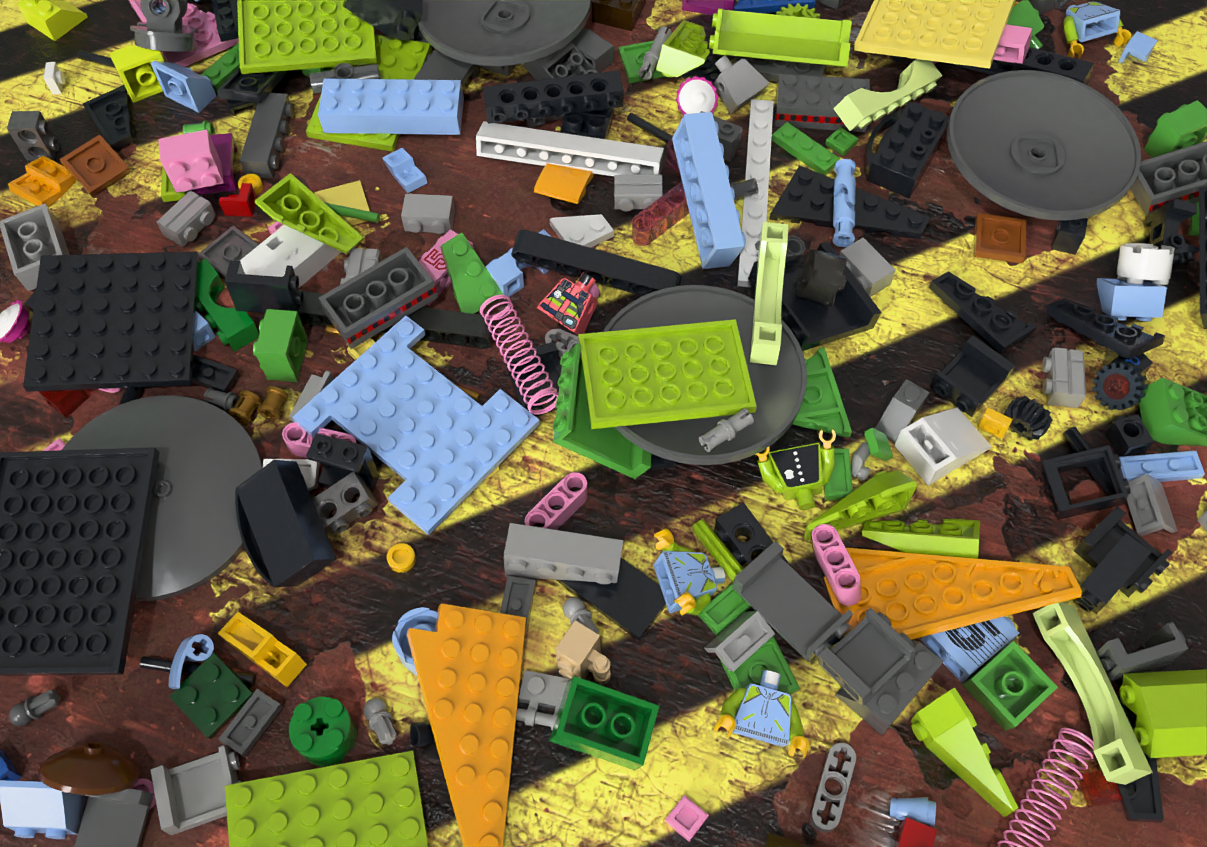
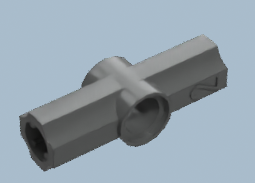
(344, 71)

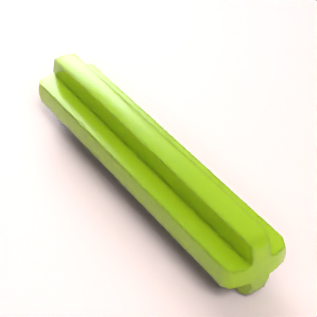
(717, 549)

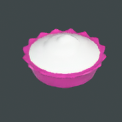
(696, 96)
(14, 322)

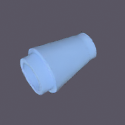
(917, 809)

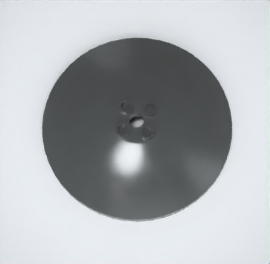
(484, 36)
(1080, 136)
(776, 388)
(193, 500)

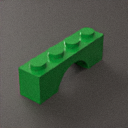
(234, 326)

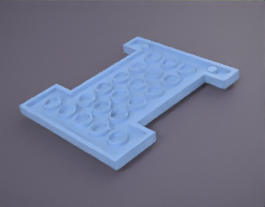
(419, 425)

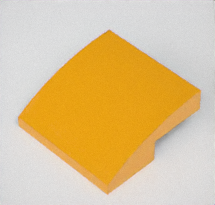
(43, 182)
(563, 182)

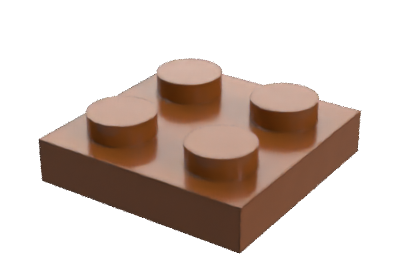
(95, 165)
(1000, 238)

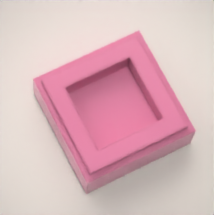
(686, 818)

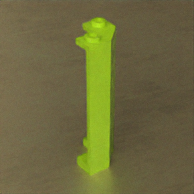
(781, 38)
(1168, 711)

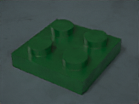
(212, 695)

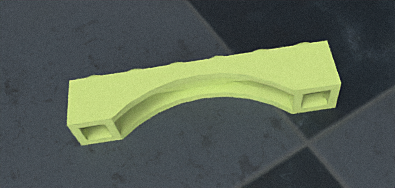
(864, 105)
(768, 294)
(1112, 734)

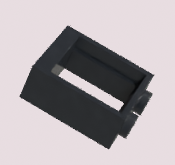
(1050, 471)
(1111, 574)

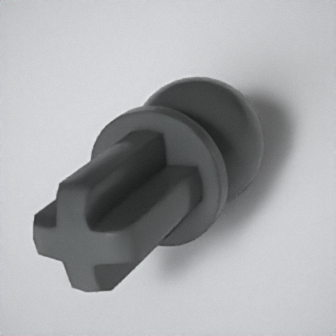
(33, 708)

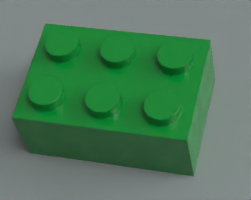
(604, 723)

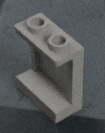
(194, 790)

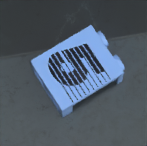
(972, 645)

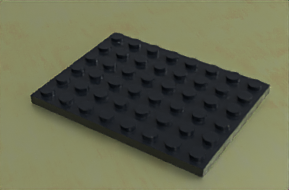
(71, 557)

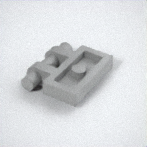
(537, 691)

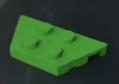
(822, 401)

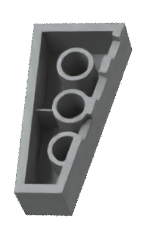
(560, 555)

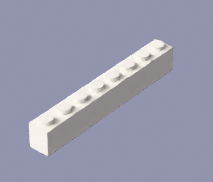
(567, 150)

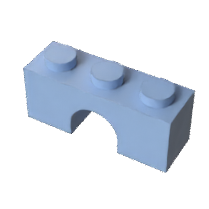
(508, 273)

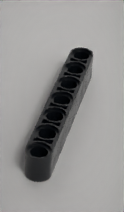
(600, 265)

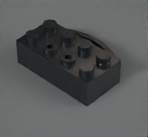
(904, 148)
(281, 525)

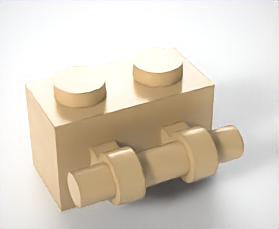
(581, 653)

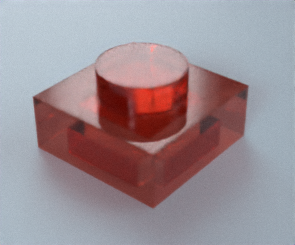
(1099, 790)

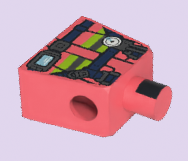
(571, 303)

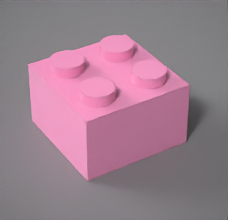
(191, 161)

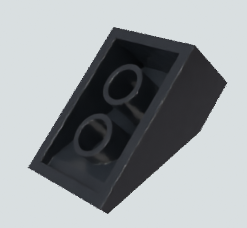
(390, 17)

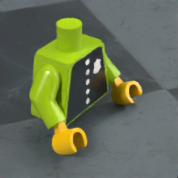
(799, 470)

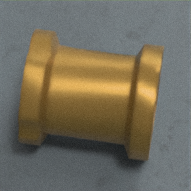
(272, 403)
(245, 406)

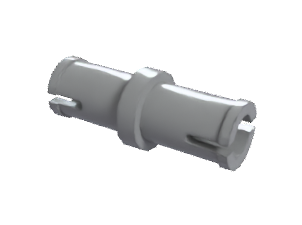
(726, 429)

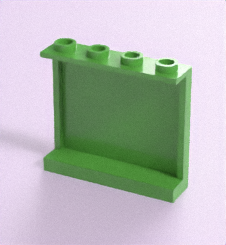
(574, 430)

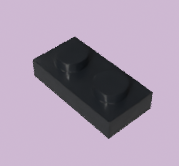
(213, 374)

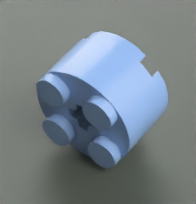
(418, 618)

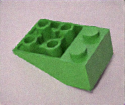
(1174, 414)

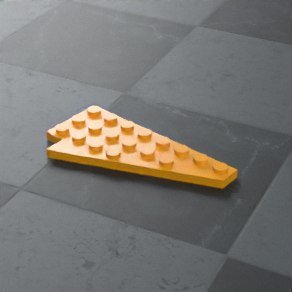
(946, 592)
(471, 698)

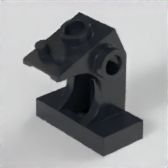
(1165, 228)

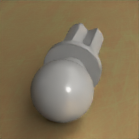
(575, 610)
(380, 720)

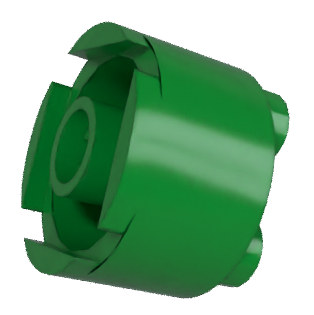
(311, 719)

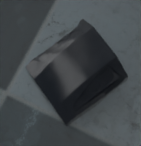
(588, 123)

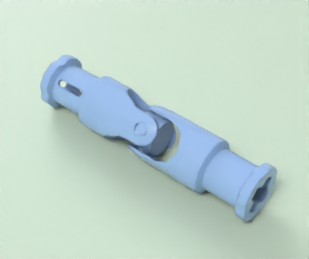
(844, 203)

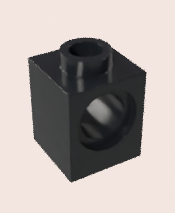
(1069, 235)
(1137, 437)

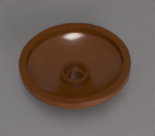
(89, 770)

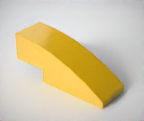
(262, 649)

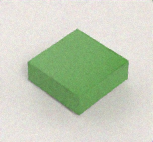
(841, 141)
(878, 444)

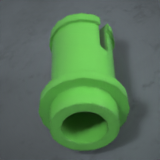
(199, 127)

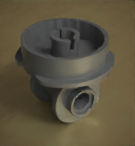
(164, 27)

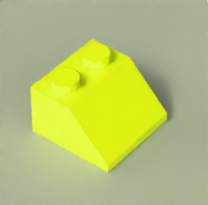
(51, 16)
(136, 71)

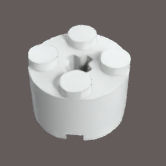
(1145, 262)

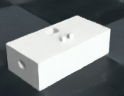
(292, 249)

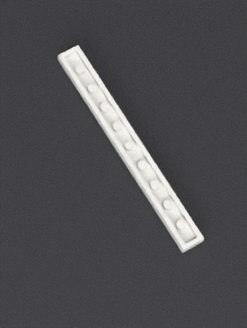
(756, 167)

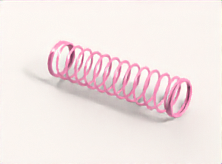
(547, 391)
(1074, 750)

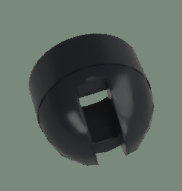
(421, 734)

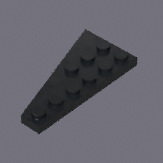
(811, 199)

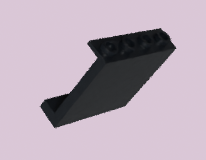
(818, 323)

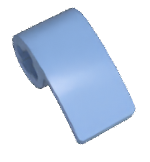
(185, 652)

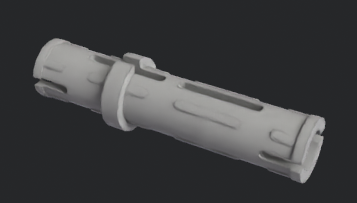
(651, 57)

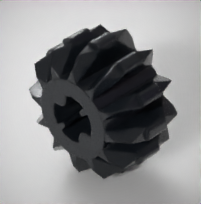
(1028, 418)

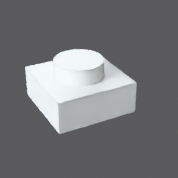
(54, 78)

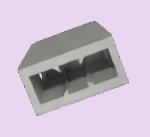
(738, 83)

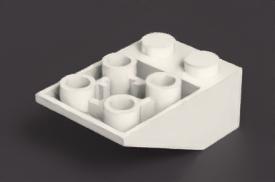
(940, 444)

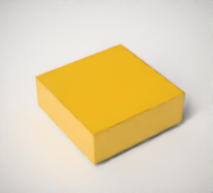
(994, 423)

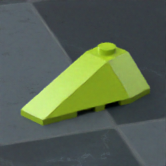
(683, 50)
(302, 210)
(876, 498)
(950, 538)
(949, 734)

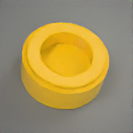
(254, 179)
(401, 557)

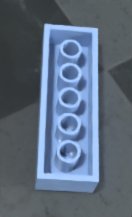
(391, 106)
(708, 190)

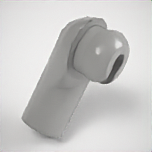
(860, 456)

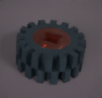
(1128, 380)

